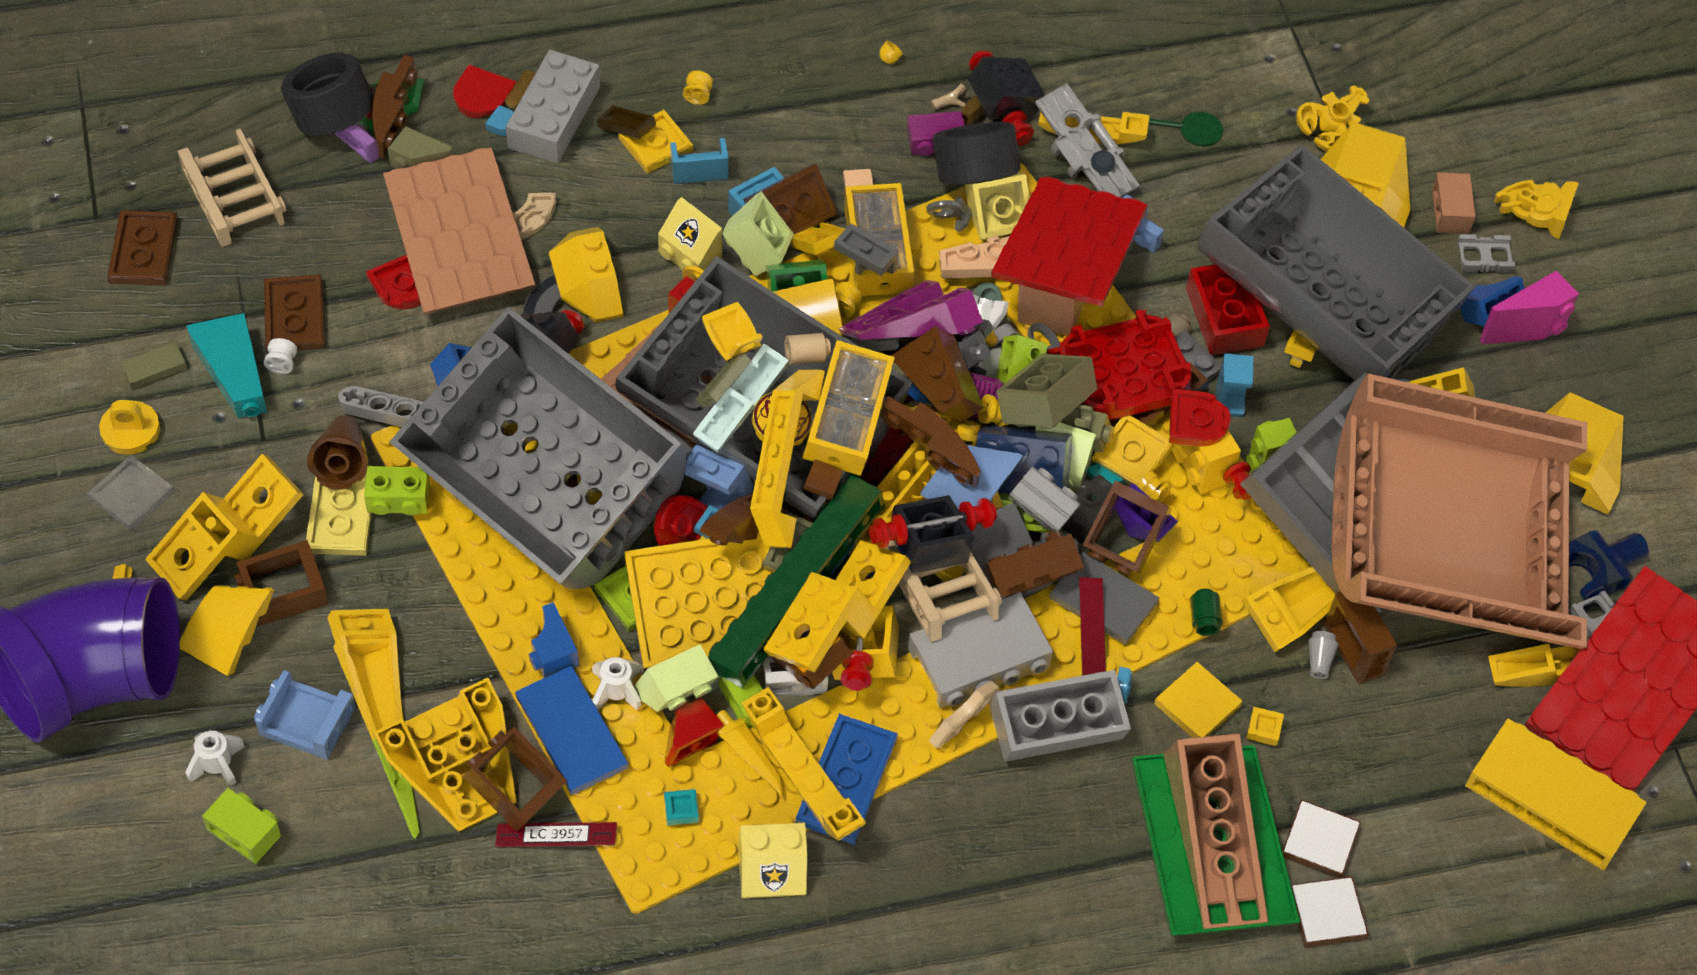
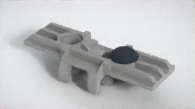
(1080, 149)

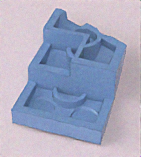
(994, 469)

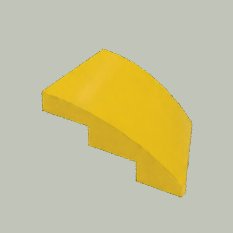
(224, 625)

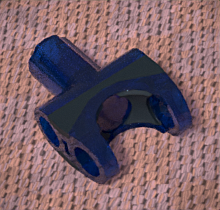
(1606, 561)

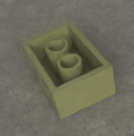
(1047, 390)

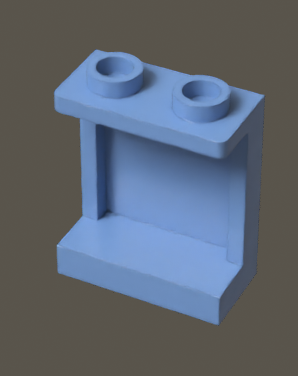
(723, 477)
(304, 716)

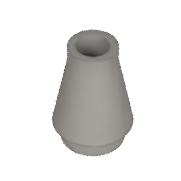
(1322, 652)

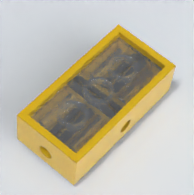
(882, 214)
(848, 407)

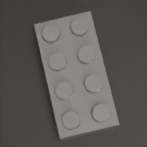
(553, 106)
(1059, 715)

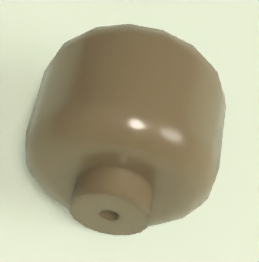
(1179, 323)

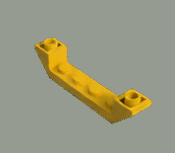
(775, 457)
(769, 719)

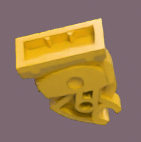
(1538, 204)

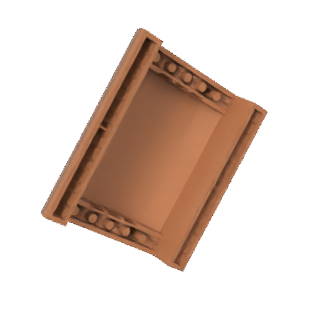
(1456, 510)

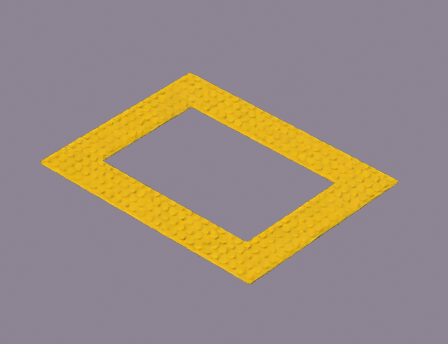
(1213, 546)

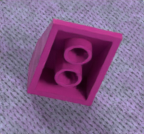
(1532, 312)

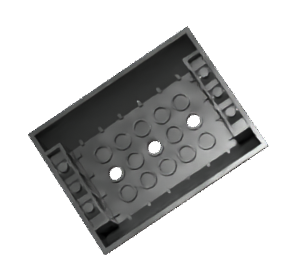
(1345, 249)
(670, 365)

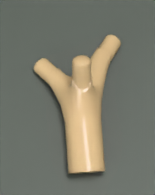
(949, 99)

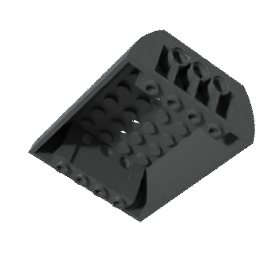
(580, 430)

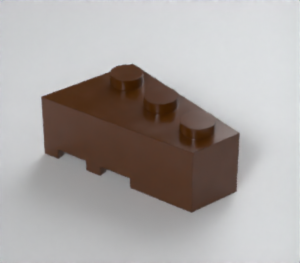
(940, 373)
(1034, 565)

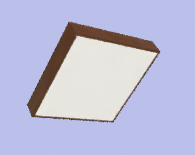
(1321, 839)
(1329, 912)

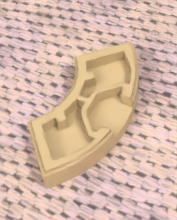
(534, 213)
(973, 706)

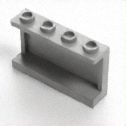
(982, 650)

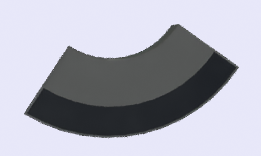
(543, 297)

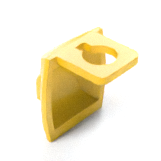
(731, 331)

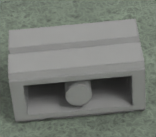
(1044, 499)

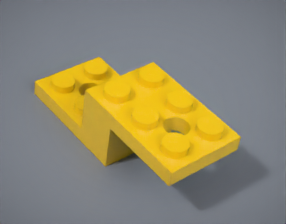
(224, 527)
(837, 605)

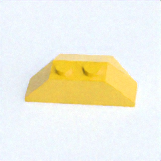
(587, 274)
(906, 480)

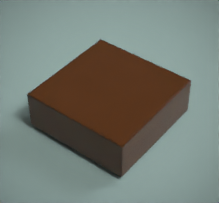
(823, 479)

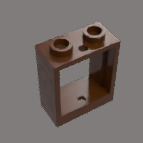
(1118, 491)
(293, 602)
(1361, 638)
(532, 760)

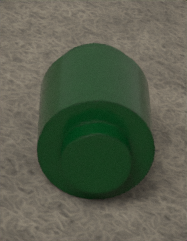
(1206, 612)

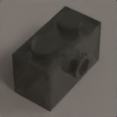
(1091, 498)

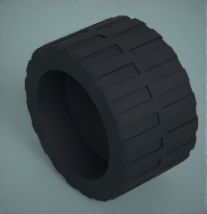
(327, 94)
(976, 153)

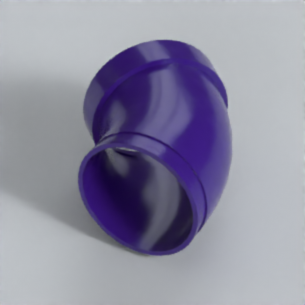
(87, 651)

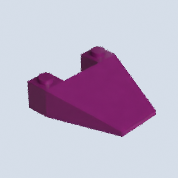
(917, 312)

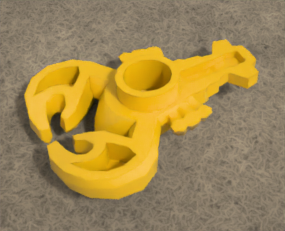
(1332, 117)

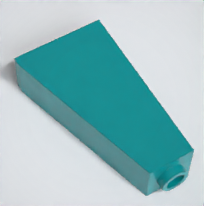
(230, 360)

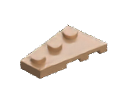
(971, 259)

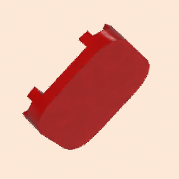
(1132, 364)

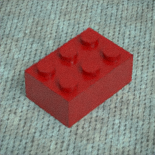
(1225, 311)

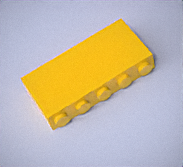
(1555, 794)

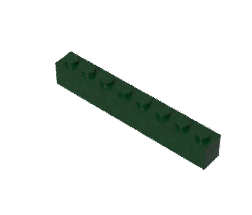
(818, 551)

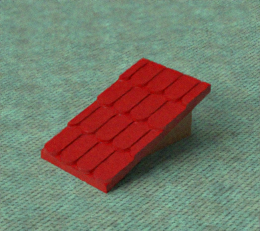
(1067, 251)
(1629, 686)

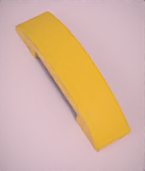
(1129, 129)

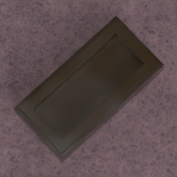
(626, 122)

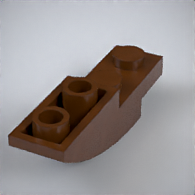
(389, 103)
(943, 444)
(733, 523)

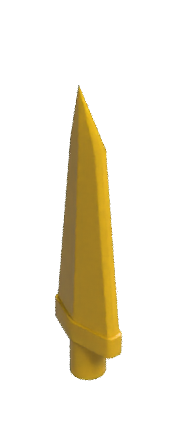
(744, 743)

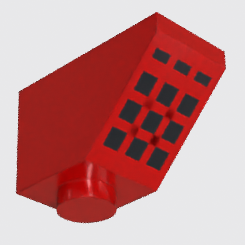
(691, 731)

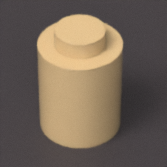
(806, 348)

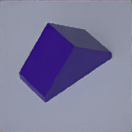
(1138, 520)

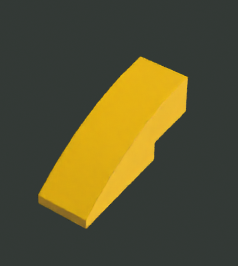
(1531, 666)

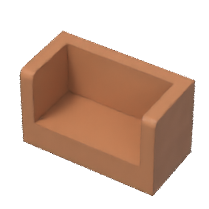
(1453, 203)

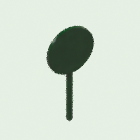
(1196, 128)

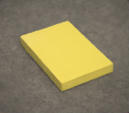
(339, 520)

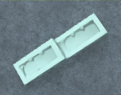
(741, 398)

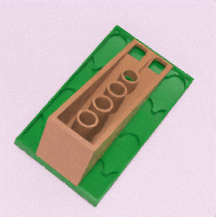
(1213, 837)

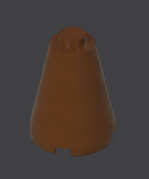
(339, 454)

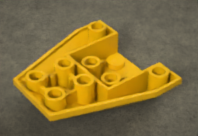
(1375, 166)
(1600, 465)
(440, 742)

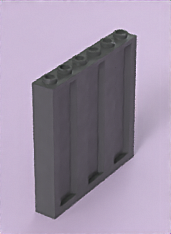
(1299, 484)

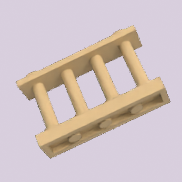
(214, 205)
(921, 596)

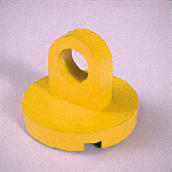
(129, 427)

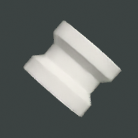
(280, 356)

